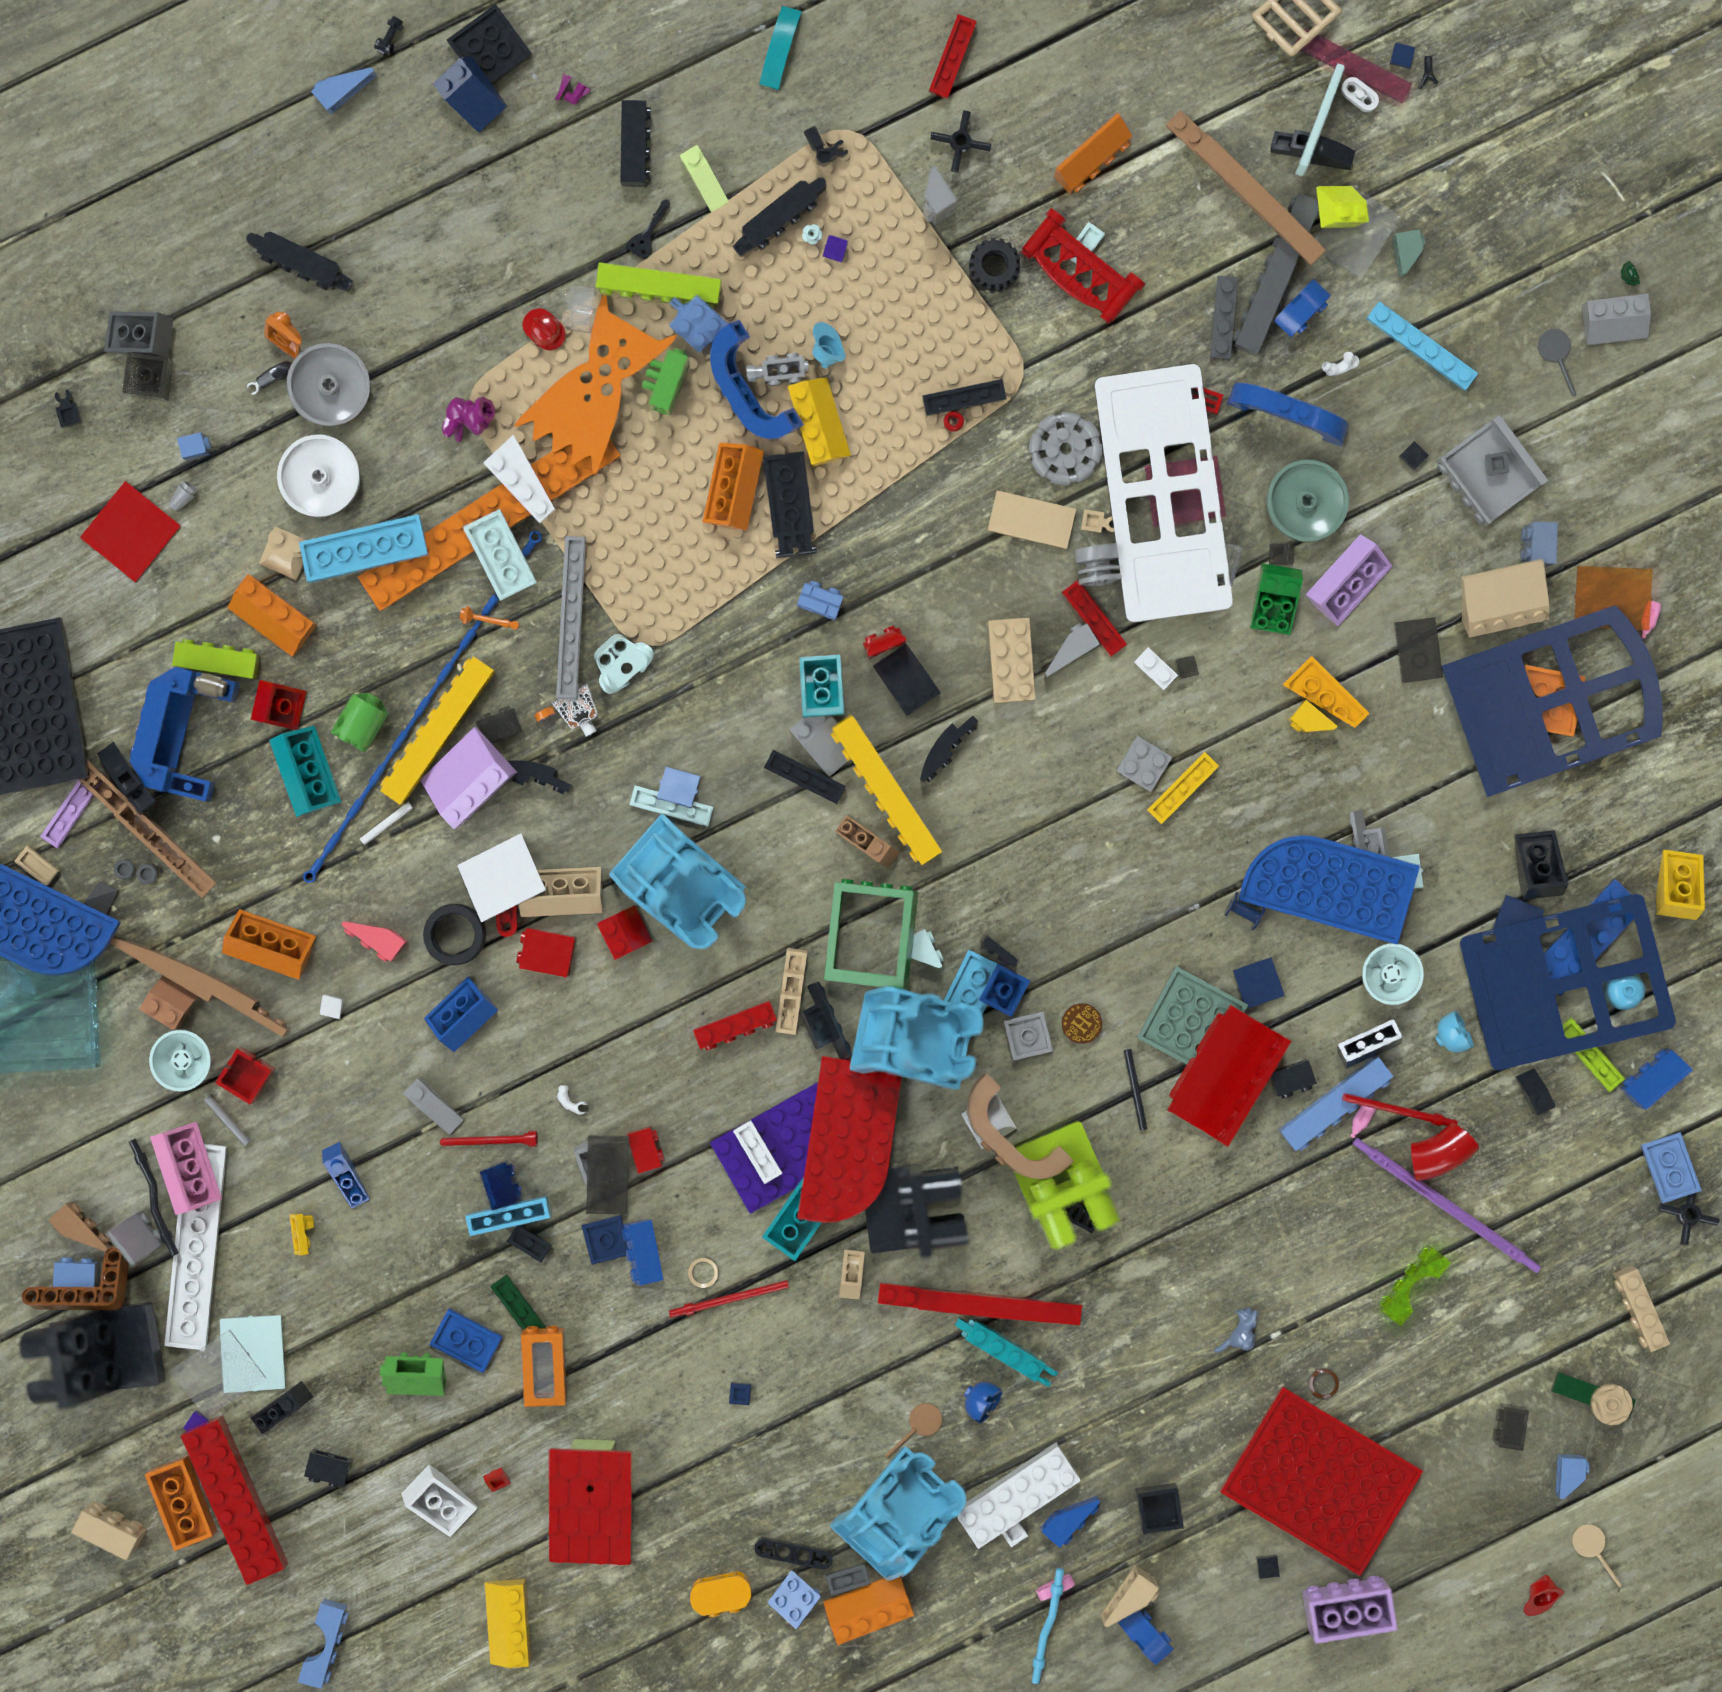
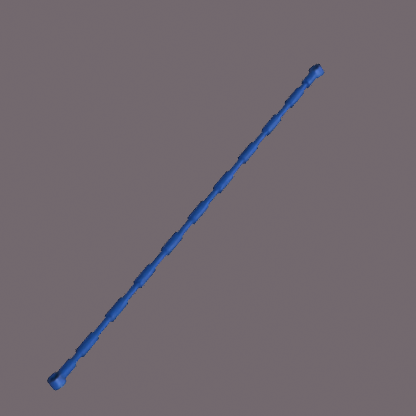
(404, 734)

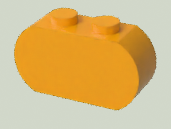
(721, 1593)

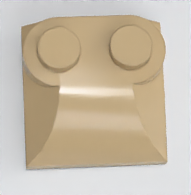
(283, 553)

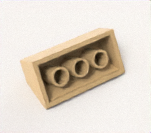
(566, 893)

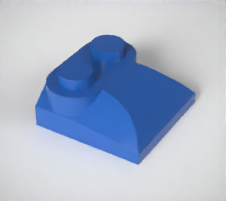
(1004, 990)

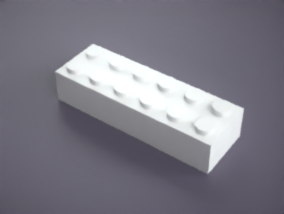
(1018, 1495)

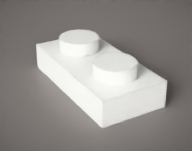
(1155, 668)

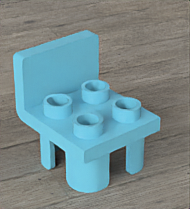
(678, 883)
(915, 1037)
(900, 1514)

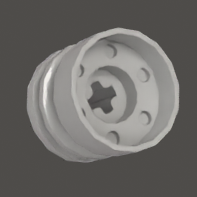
(1097, 564)

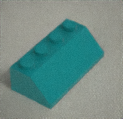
(305, 770)
(788, 1232)

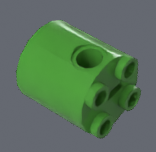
(360, 720)

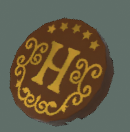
(1081, 1023)

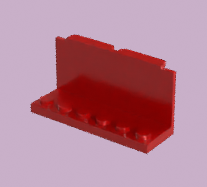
(1227, 1074)

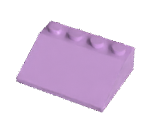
(466, 778)

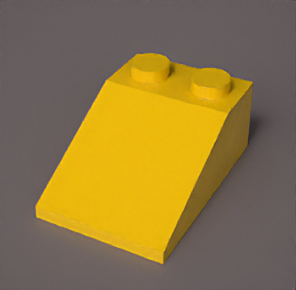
(1680, 885)

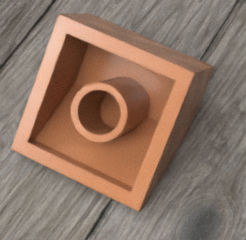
(168, 1003)

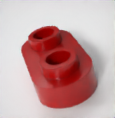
(507, 916)

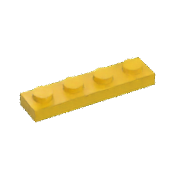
(1183, 787)

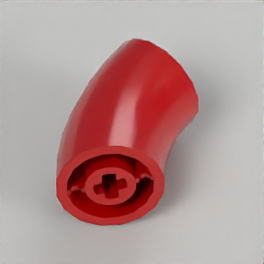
(1442, 1152)

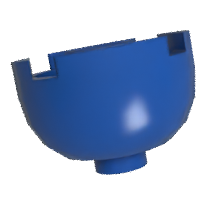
(981, 1400)

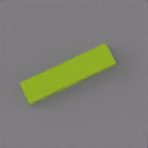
(1594, 1059)

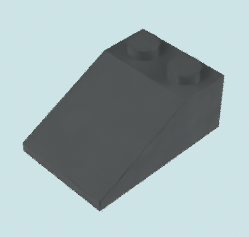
(138, 333)

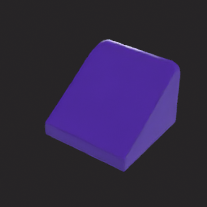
(835, 248)

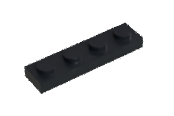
(964, 397)
(804, 776)

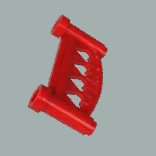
(1119, 288)

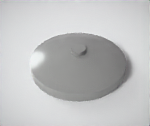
(328, 384)

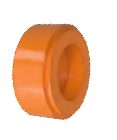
(544, 714)

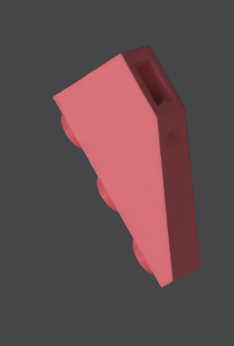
(381, 939)

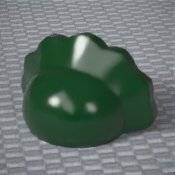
(1630, 274)

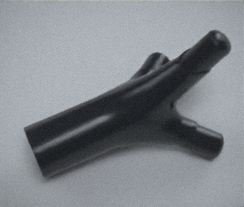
(1428, 72)

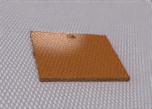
(1611, 586)

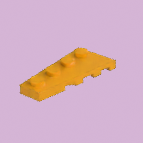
(1322, 689)

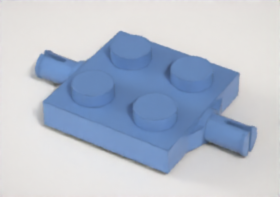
(696, 322)

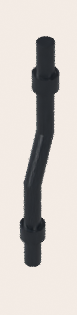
(141, 1159)

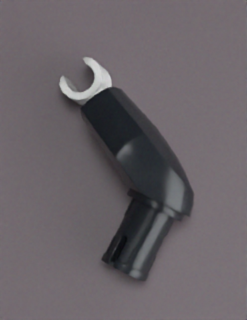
(271, 375)

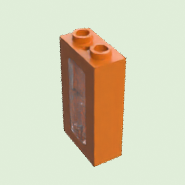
(544, 1366)

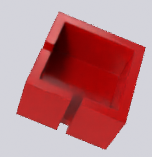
(246, 1077)

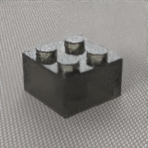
(147, 376)

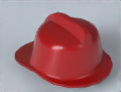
(543, 329)
(1542, 1596)

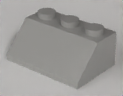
(939, 199)
(1616, 319)

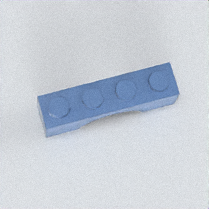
(330, 1619)

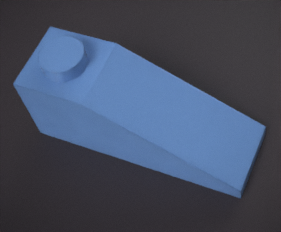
(338, 89)

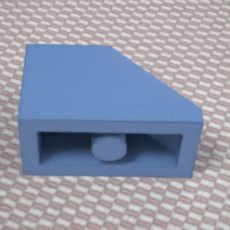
(1570, 1473)

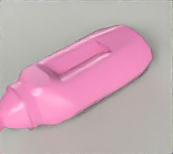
(1654, 614)
(1362, 1119)

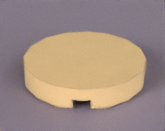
(1611, 1404)

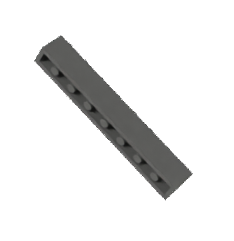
(1273, 281)

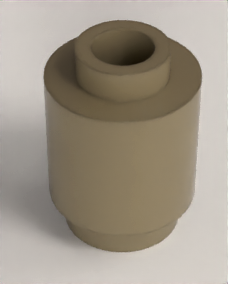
(210, 685)

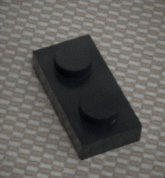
(529, 1243)

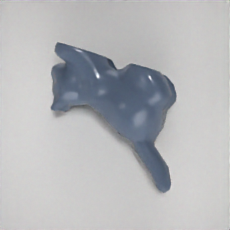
(1243, 1334)

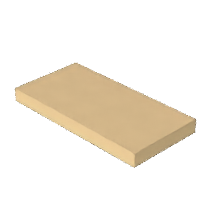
(1031, 519)

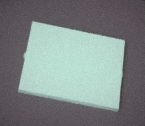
(264, 1341)

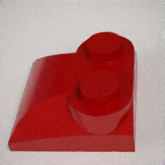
(879, 644)

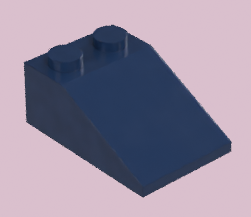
(470, 93)

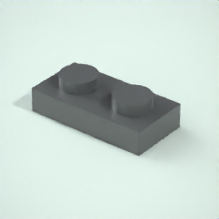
(847, 1579)

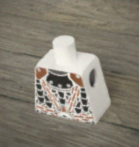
(580, 711)

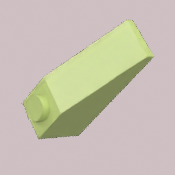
(704, 178)

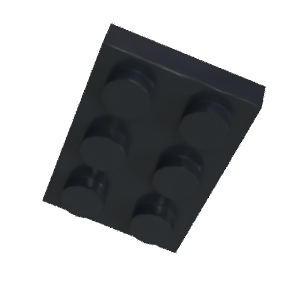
(1004, 956)

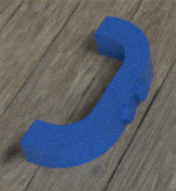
(738, 392)
(1254, 397)

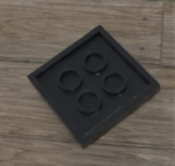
(491, 44)

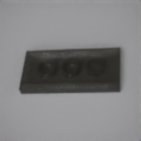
(607, 1174)

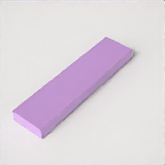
(68, 814)

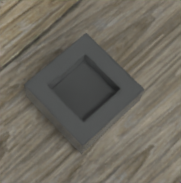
(1497, 463)

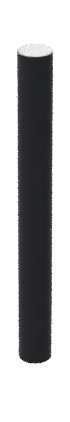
(1135, 1089)

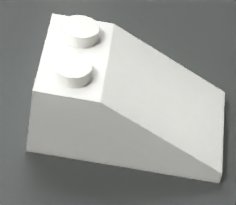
(438, 1501)

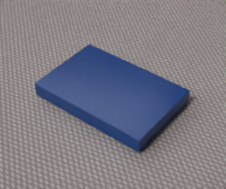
(466, 1340)

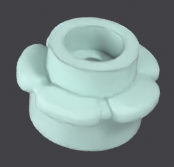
(812, 239)

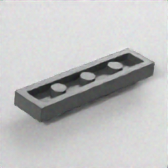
(1223, 317)

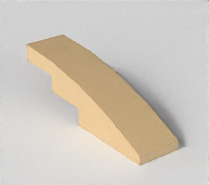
(791, 991)

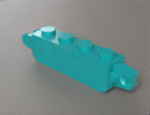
(1005, 1350)

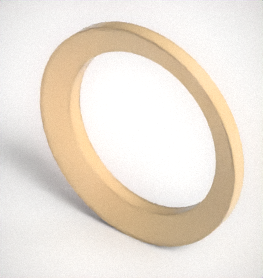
(700, 1284)

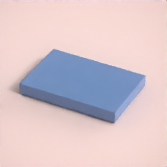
(1671, 1168)

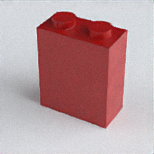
(546, 952)

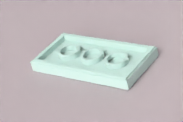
(499, 554)

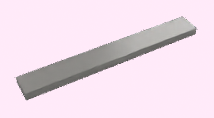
(571, 618)

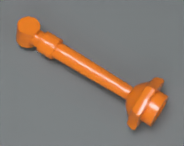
(467, 616)

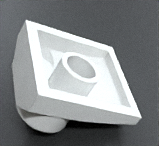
(997, 1116)

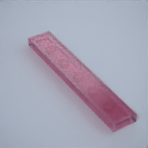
(1357, 67)

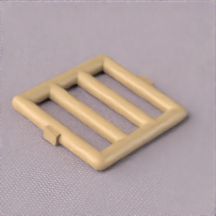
(1305, 37)

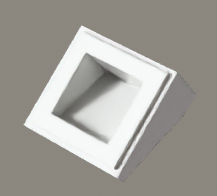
(331, 1006)

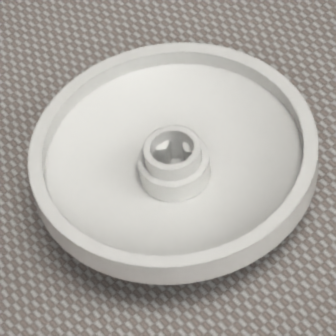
(318, 476)

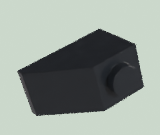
(1535, 1092)

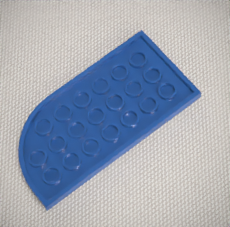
(1332, 885)
(48, 928)

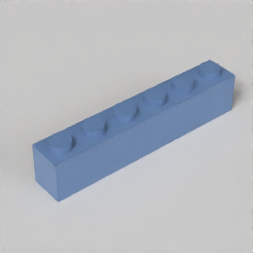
(1330, 1107)

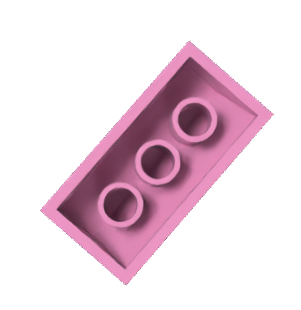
(186, 1168)

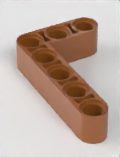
(83, 1294)

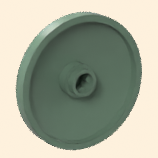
(1307, 500)

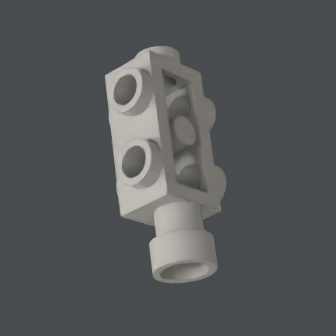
(782, 366)

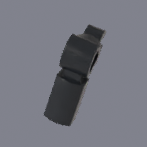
(823, 155)

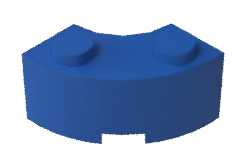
(1304, 305)
(1146, 1635)

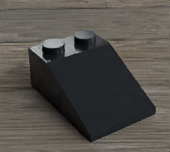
(906, 679)
(1540, 865)

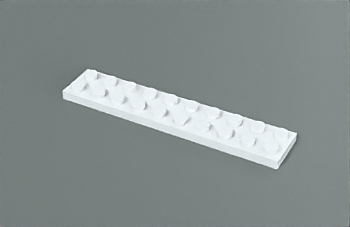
(195, 1266)

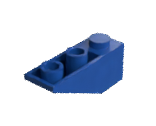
(344, 1174)
(1065, 1521)

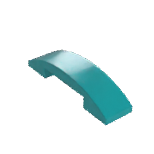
(779, 47)

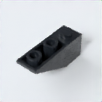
(282, 1407)

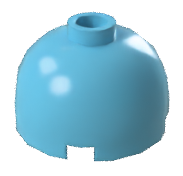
(1624, 992)
(1453, 1033)

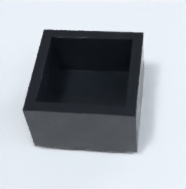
(1159, 1508)

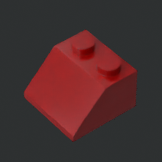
(278, 705)
(624, 932)

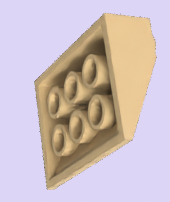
(1504, 598)

